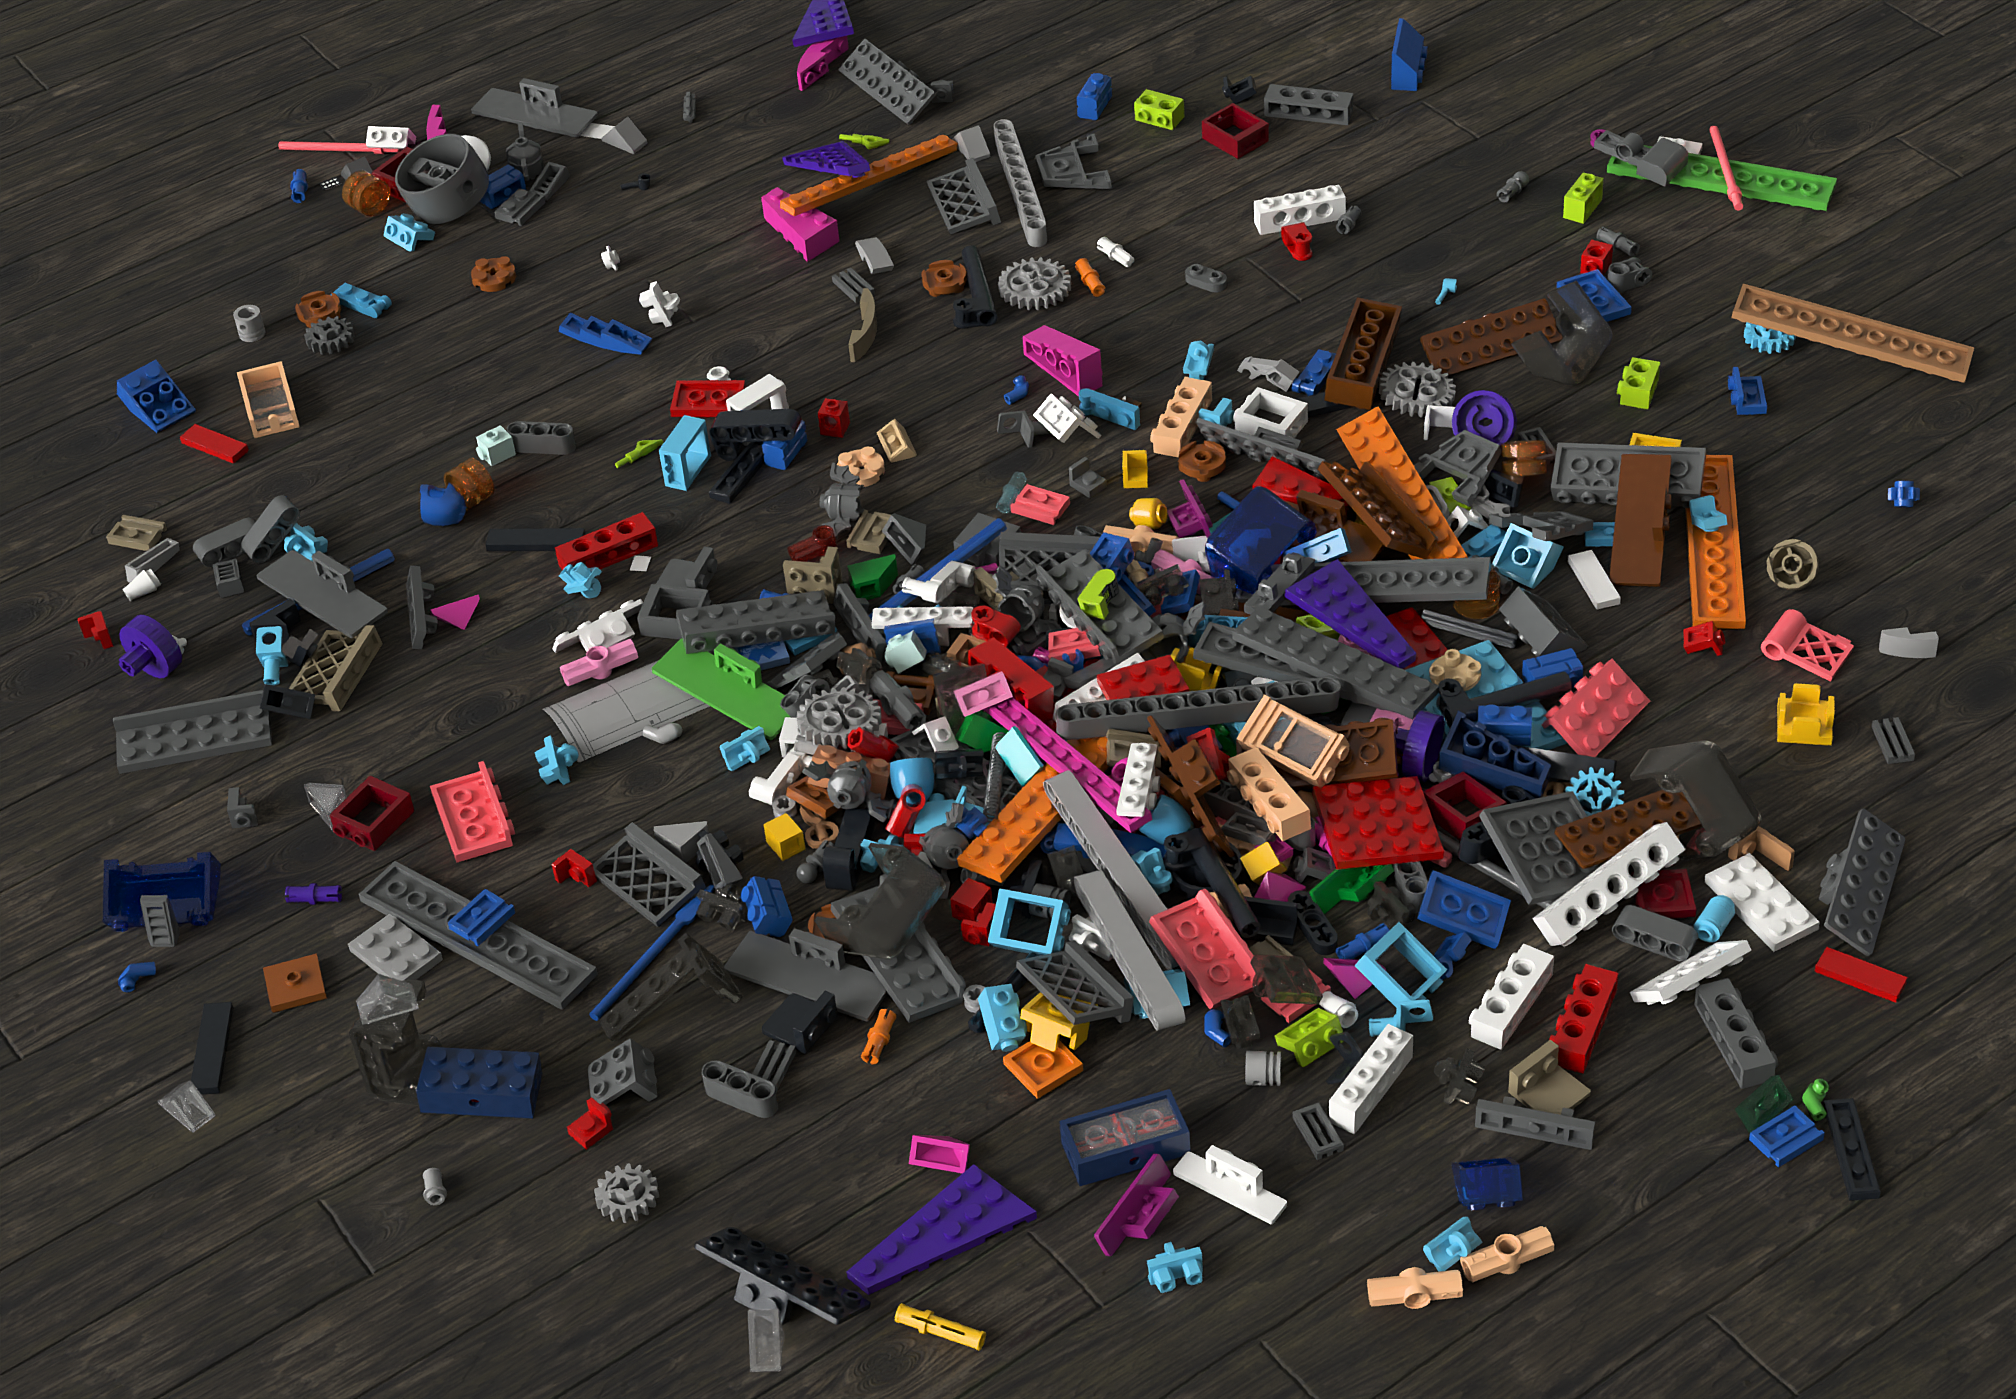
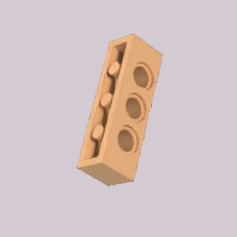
(1180, 419)
(1269, 794)

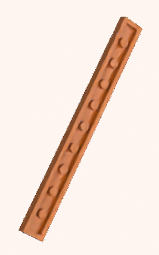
(879, 171)

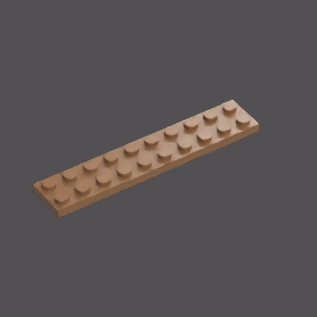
(1853, 333)

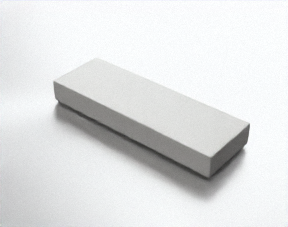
(1594, 579)

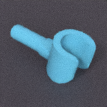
(1449, 285)

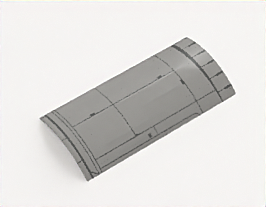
(621, 710)

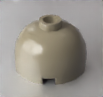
(1793, 565)

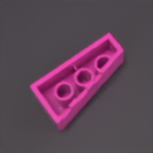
(808, 232)
(1064, 358)

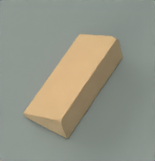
(896, 442)

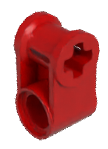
(1297, 240)
(995, 625)

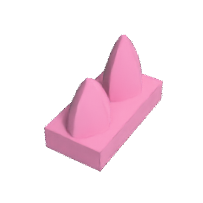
(983, 694)

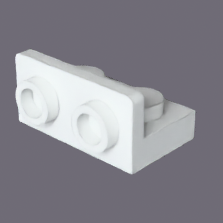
(389, 137)

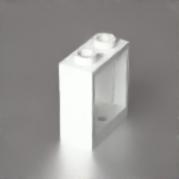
(757, 393)
(1293, 410)

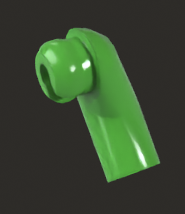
(1814, 1096)

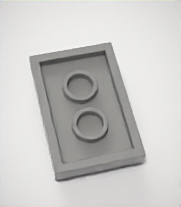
(395, 950)

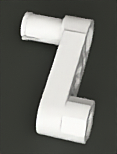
(942, 583)
(782, 777)

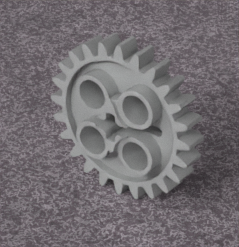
(1034, 283)
(1399, 386)
(823, 724)

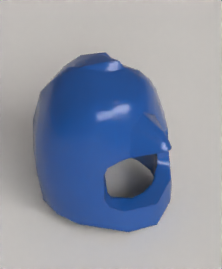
(441, 505)

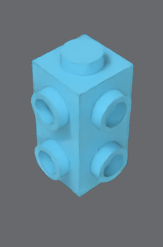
(1002, 1017)

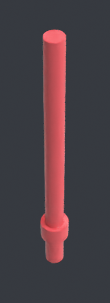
(327, 146)
(1734, 192)

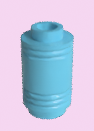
(1715, 918)

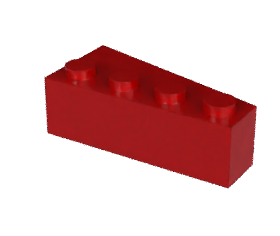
(1288, 481)
(1024, 683)

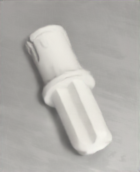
(1115, 251)

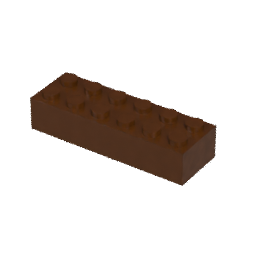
(1363, 353)

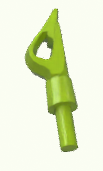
(869, 141)
(642, 448)

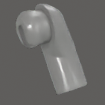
(664, 734)

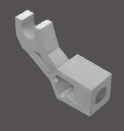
(1276, 372)
(1485, 506)

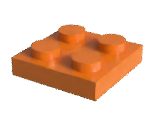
(1041, 1068)

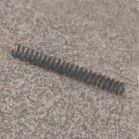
(997, 768)

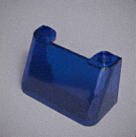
(1255, 538)
(189, 886)

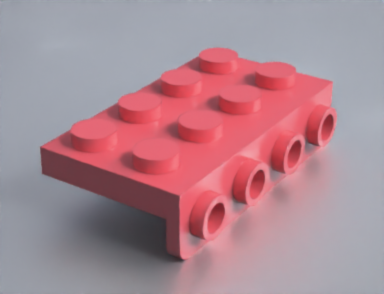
(1596, 709)
(473, 814)
(1206, 948)

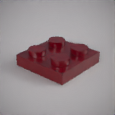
(1667, 894)

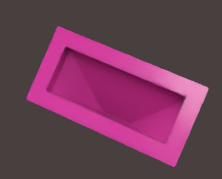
(458, 612)
(1278, 887)
(1349, 975)
(939, 1153)

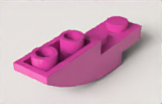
(816, 60)

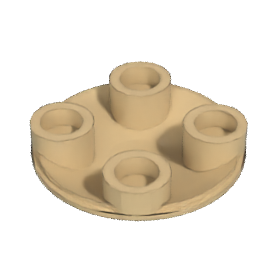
(1458, 667)

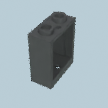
(668, 597)

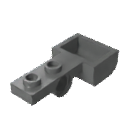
(1655, 164)

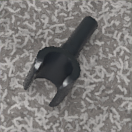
(643, 182)

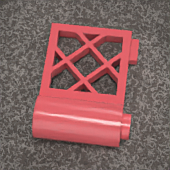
(1787, 638)

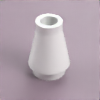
(143, 584)
(1342, 1008)

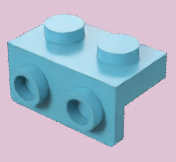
(406, 231)

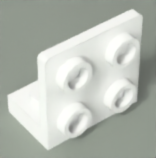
(1062, 419)

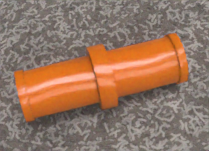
(1090, 277)
(878, 1036)

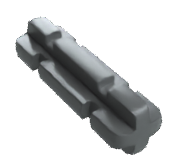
(689, 107)

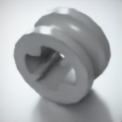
(781, 802)
(970, 995)

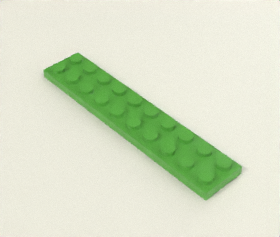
(1753, 179)

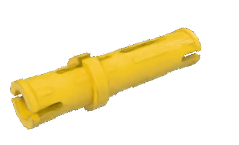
(971, 1337)

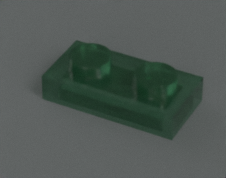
(1764, 1103)

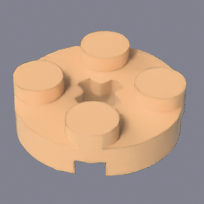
(867, 458)

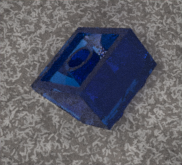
(1487, 1182)

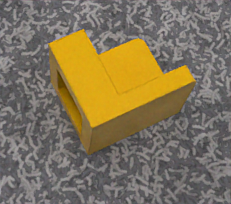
(1135, 469)
(784, 836)
(1260, 861)

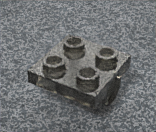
(1284, 980)

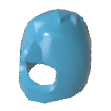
(912, 771)
(1167, 819)

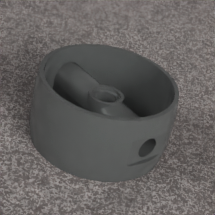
(451, 169)

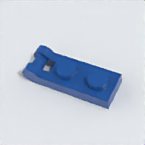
(1314, 374)

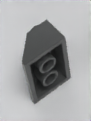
(1540, 624)

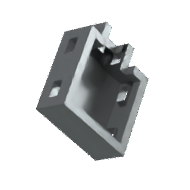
(989, 553)

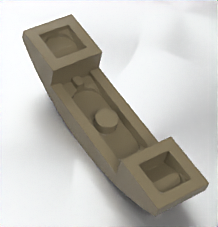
(862, 339)

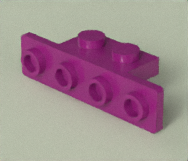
(1189, 516)
(1139, 1208)

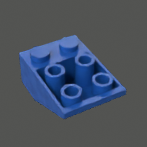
(154, 397)

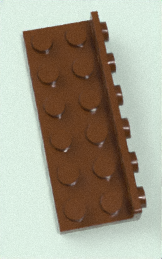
(1381, 508)
(1369, 758)

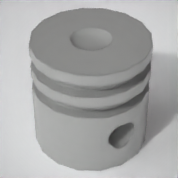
(249, 325)
(1263, 1068)

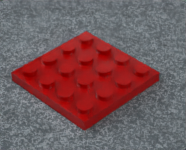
(1377, 822)

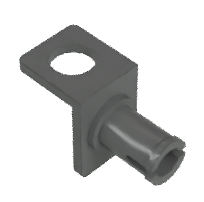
(1023, 425)

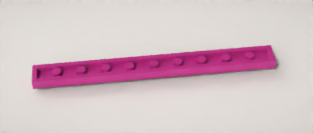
(1064, 757)

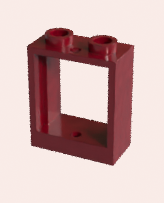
(1254, 131)
(388, 171)
(1451, 792)
(398, 806)

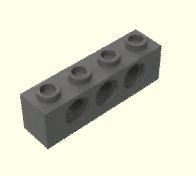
(1308, 104)
(1735, 1033)

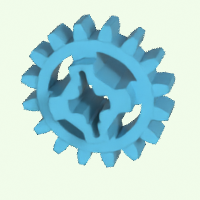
(1767, 339)
(1604, 795)

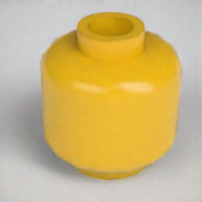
(1148, 512)

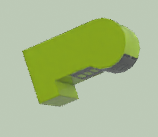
(1098, 593)

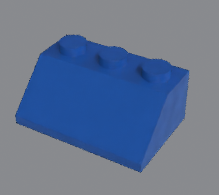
(1407, 58)

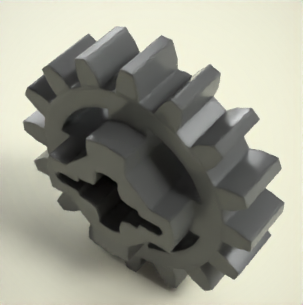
(329, 335)

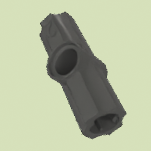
(897, 700)

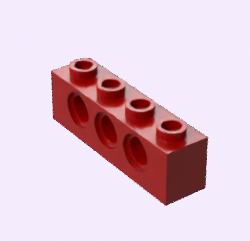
(609, 543)
(1584, 1016)

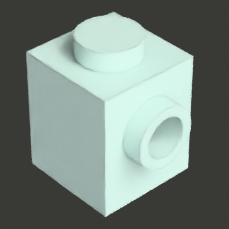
(495, 445)
(904, 651)

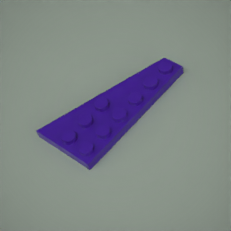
(823, 22)
(831, 158)
(1345, 607)
(946, 1226)

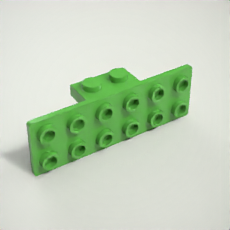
(725, 683)

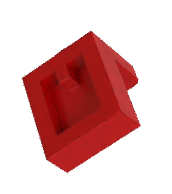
(95, 626)
(1703, 637)
(575, 866)
(978, 931)
(591, 1125)

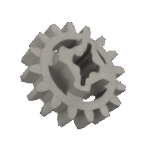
(626, 1193)

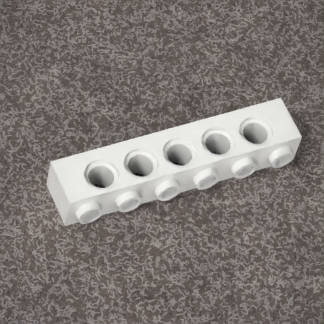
(1553, 919)

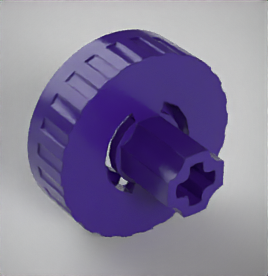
(1491, 406)
(148, 648)
(1421, 745)

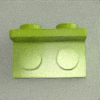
(1310, 1036)

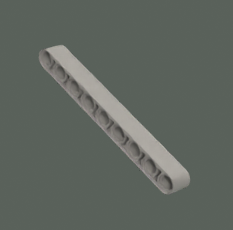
(1020, 183)
(1109, 856)
(1129, 950)

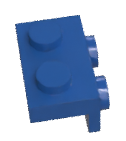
(1747, 394)

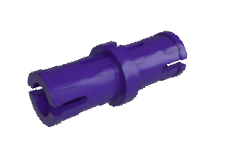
(313, 893)

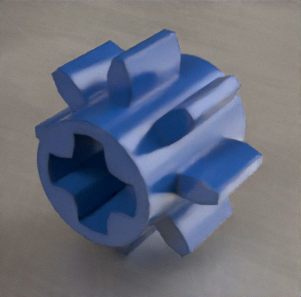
(1903, 493)
(972, 823)

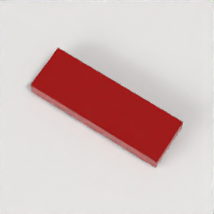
(214, 443)
(1861, 974)

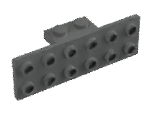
(887, 81)
(535, 107)
(1262, 446)
(323, 590)
(1861, 882)
(807, 969)

